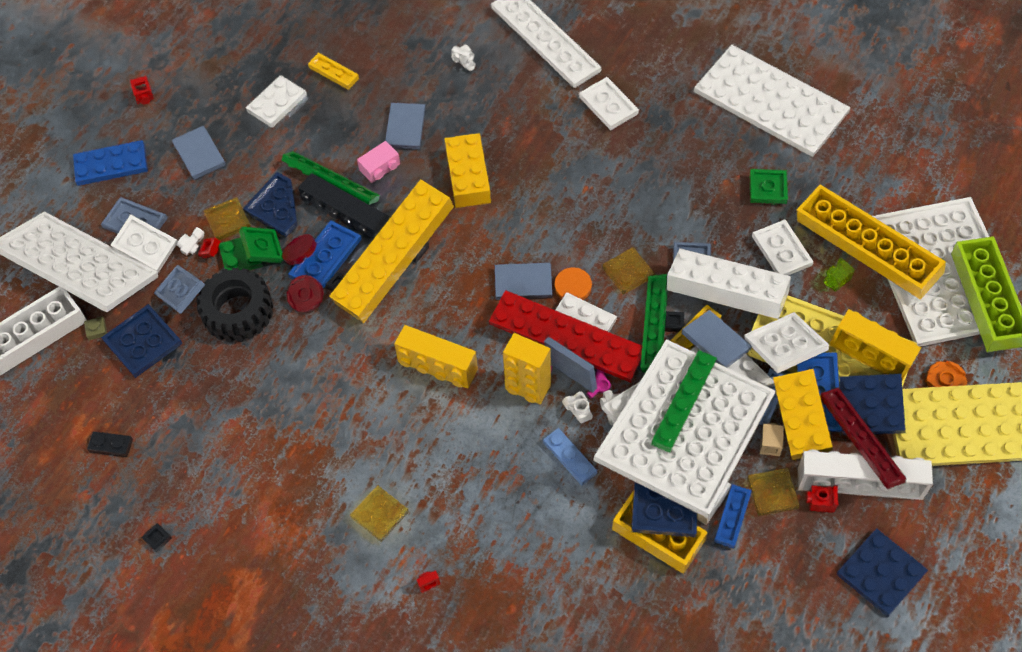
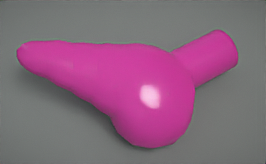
(602, 384)

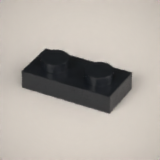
(110, 444)

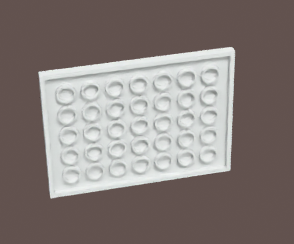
(944, 309)
(708, 443)

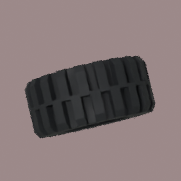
(229, 285)

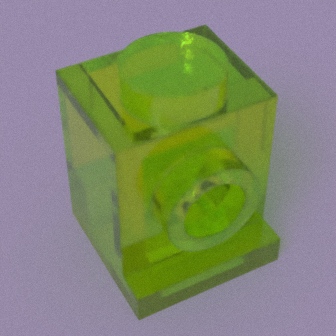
(838, 275)

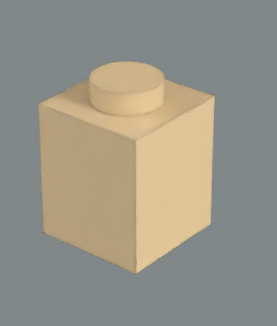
(771, 439)

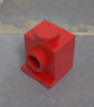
(142, 94)
(821, 504)

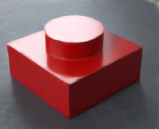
(209, 248)
(428, 581)

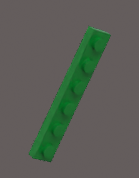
(308, 166)
(654, 319)
(684, 401)

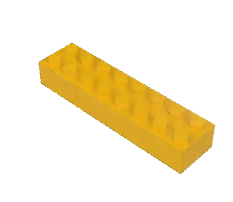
(871, 241)
(392, 251)

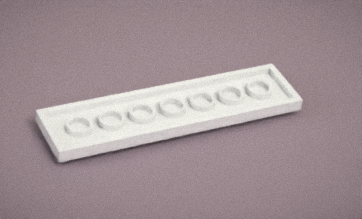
(547, 40)

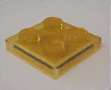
(226, 218)
(628, 270)
(773, 491)
(379, 513)

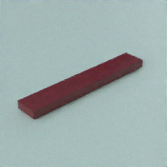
(863, 438)

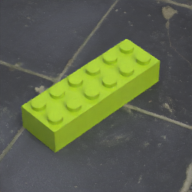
(989, 292)

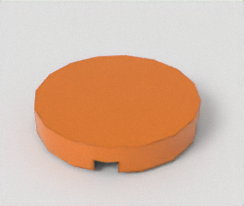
(573, 281)
(945, 374)

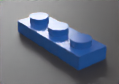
(733, 516)

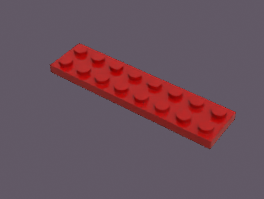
(596, 346)

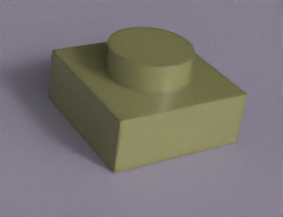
(95, 328)

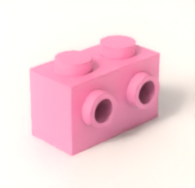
(378, 162)

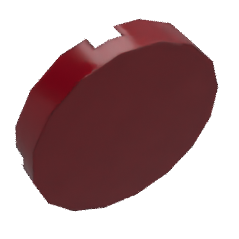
(298, 249)
(305, 294)

